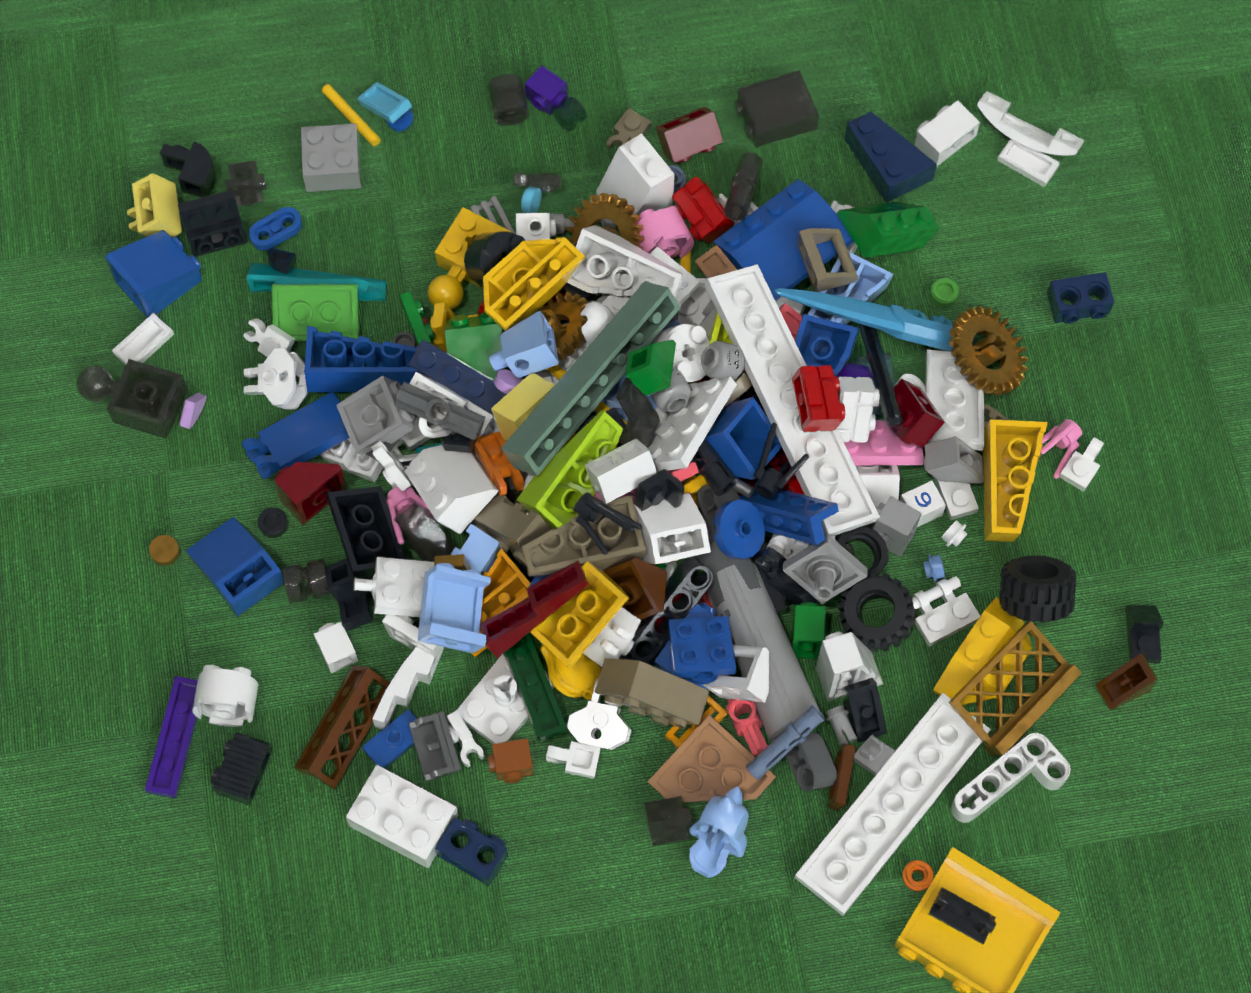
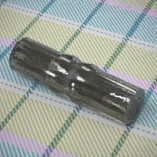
(743, 186)

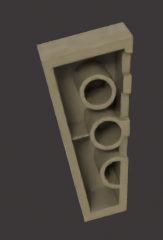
(510, 525)

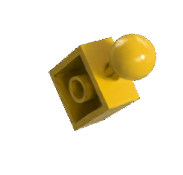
(451, 257)

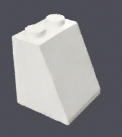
(639, 176)

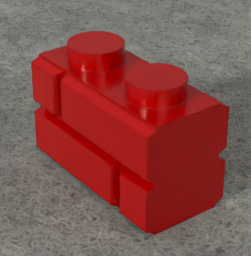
(702, 210)
(818, 398)

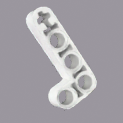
(1004, 781)

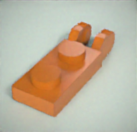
(496, 463)

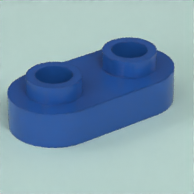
(274, 228)

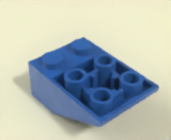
(236, 566)

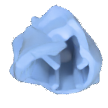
(719, 833)

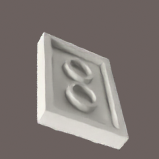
(495, 705)

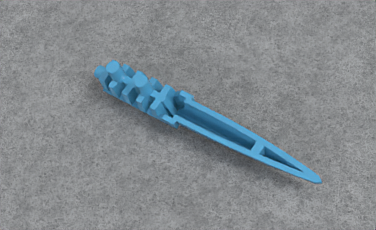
(893, 320)

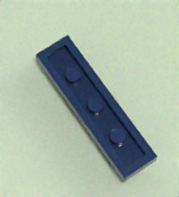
(456, 375)

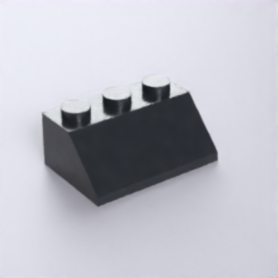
(364, 528)

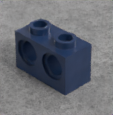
(1078, 292)
(467, 857)

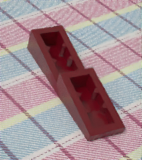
(544, 599)

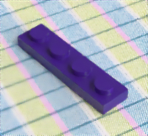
(173, 740)

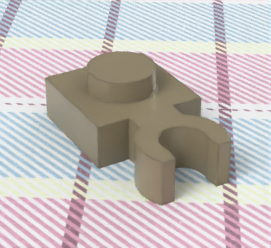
(627, 128)

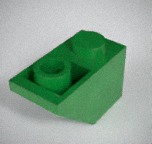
(651, 366)

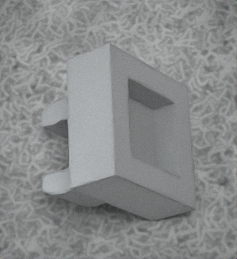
(873, 755)

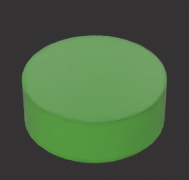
(944, 292)

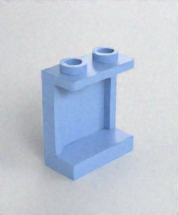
(452, 608)

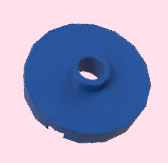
(739, 529)

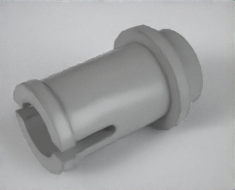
(841, 724)

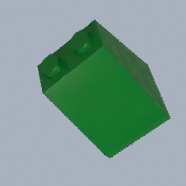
(474, 341)

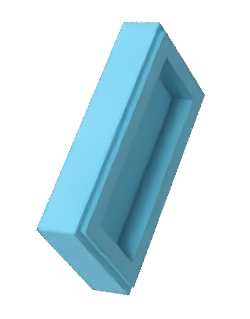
(384, 102)

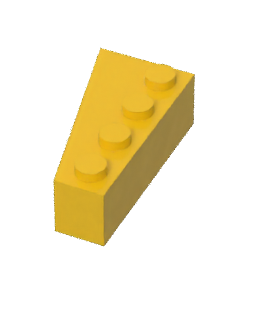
(1009, 472)

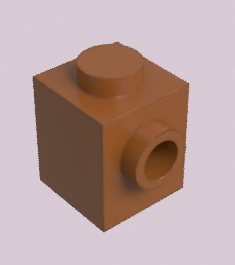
(511, 760)

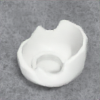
(597, 319)

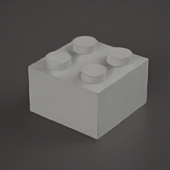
(331, 157)

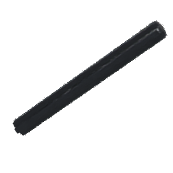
(881, 375)

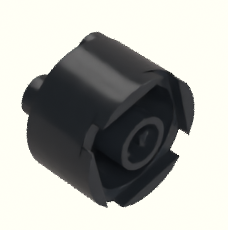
(487, 252)

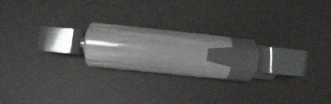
(753, 621)

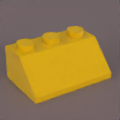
(582, 618)

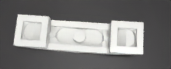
(996, 110)

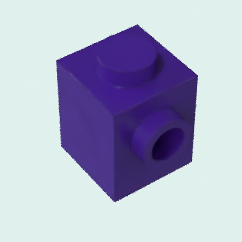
(546, 90)

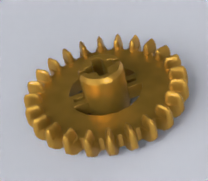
(611, 208)
(569, 335)
(995, 346)

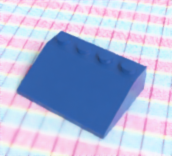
(772, 233)

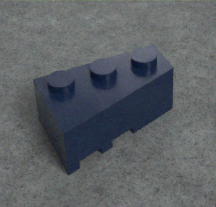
(888, 157)

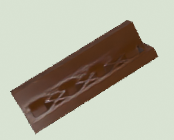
(334, 722)

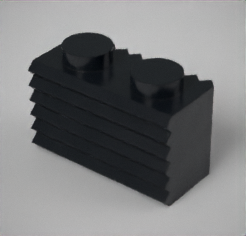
(241, 768)

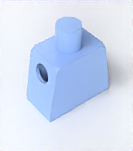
(527, 347)

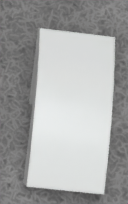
(359, 465)

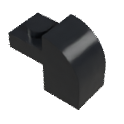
(196, 168)
(354, 605)

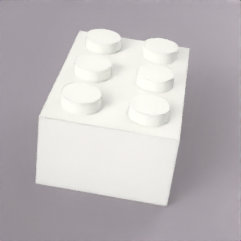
(401, 816)

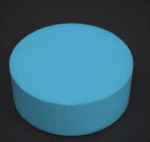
(531, 200)

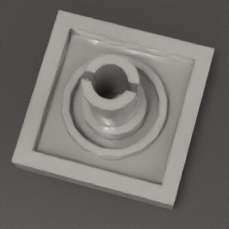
(825, 569)

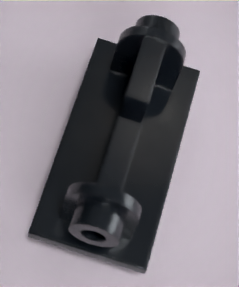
(962, 916)

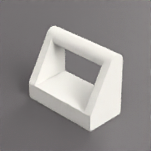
(753, 687)

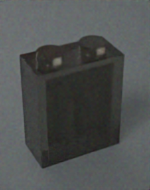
(776, 109)

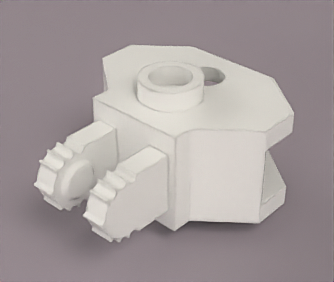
(278, 379)
(614, 638)
(599, 716)

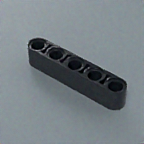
(691, 592)

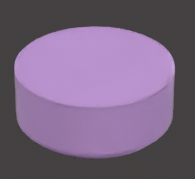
(506, 380)

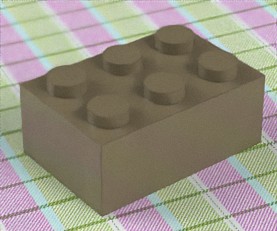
(651, 692)

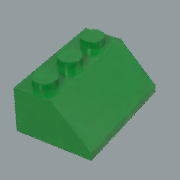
(889, 227)

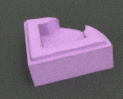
(192, 410)

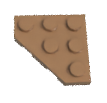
(708, 766)

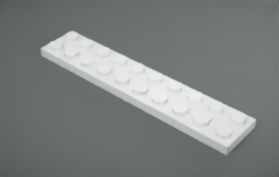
(770, 363)

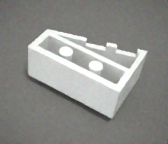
(844, 662)

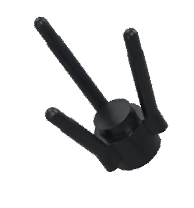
(772, 480)
(592, 510)

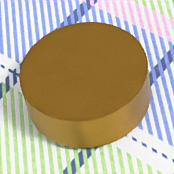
(164, 550)

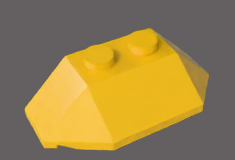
(528, 279)
(980, 645)

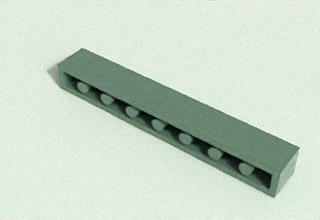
(589, 378)

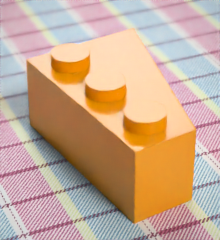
(504, 591)

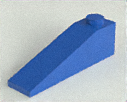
(825, 342)

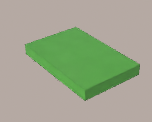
(316, 305)

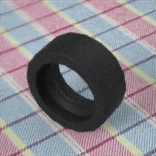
(873, 540)

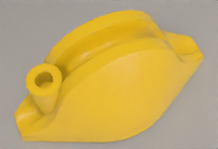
(572, 681)

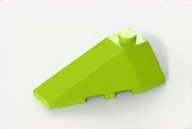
(565, 476)

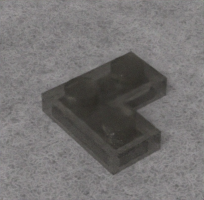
(641, 414)

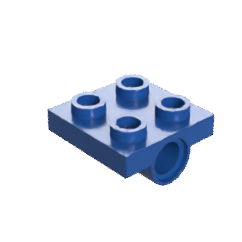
(701, 648)

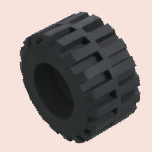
(875, 587)
(1037, 588)

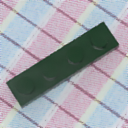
(535, 689)

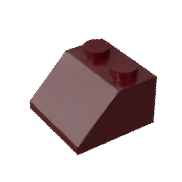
(305, 487)

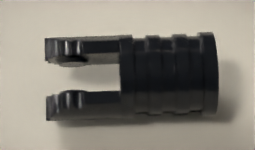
(714, 469)

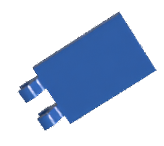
(297, 436)

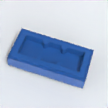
(391, 741)

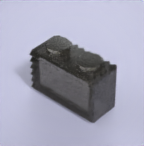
(423, 533)

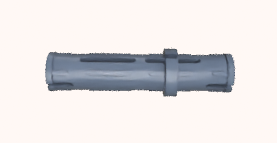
(795, 733)

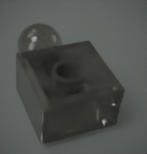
(141, 400)

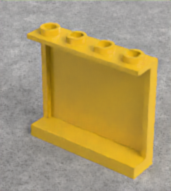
(969, 965)

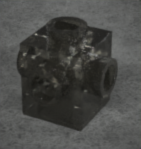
(245, 183)
(668, 820)

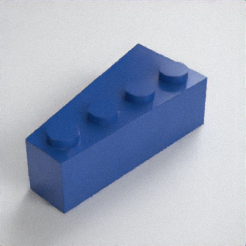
(350, 364)

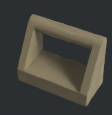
(814, 265)

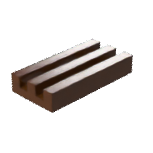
(843, 767)

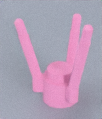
(1063, 436)
(398, 502)

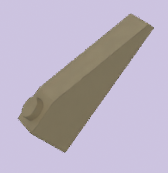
(572, 543)

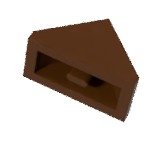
(1127, 682)

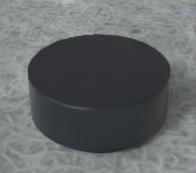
(272, 522)

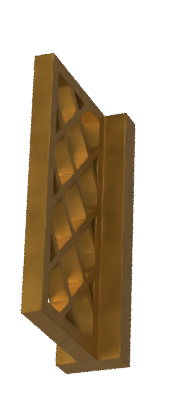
(1025, 712)

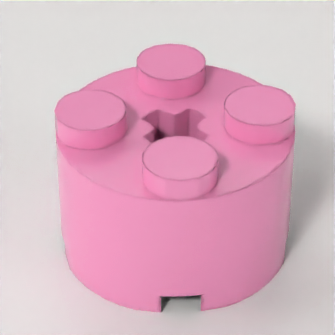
(666, 231)

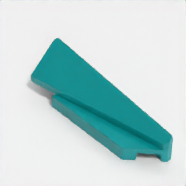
(262, 276)

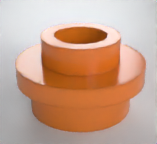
(924, 869)

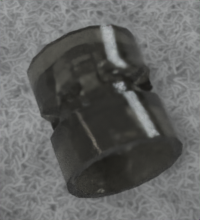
(508, 99)
(316, 578)

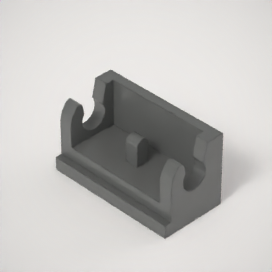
(434, 746)

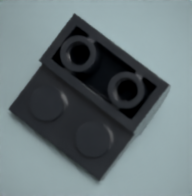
(212, 223)

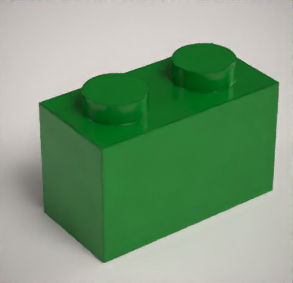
(807, 630)

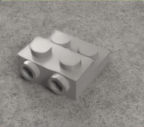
(372, 416)

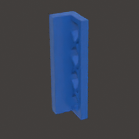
(793, 514)

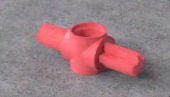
(747, 727)

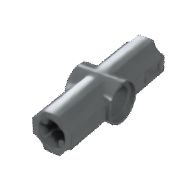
(422, 404)

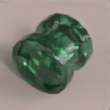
(570, 114)

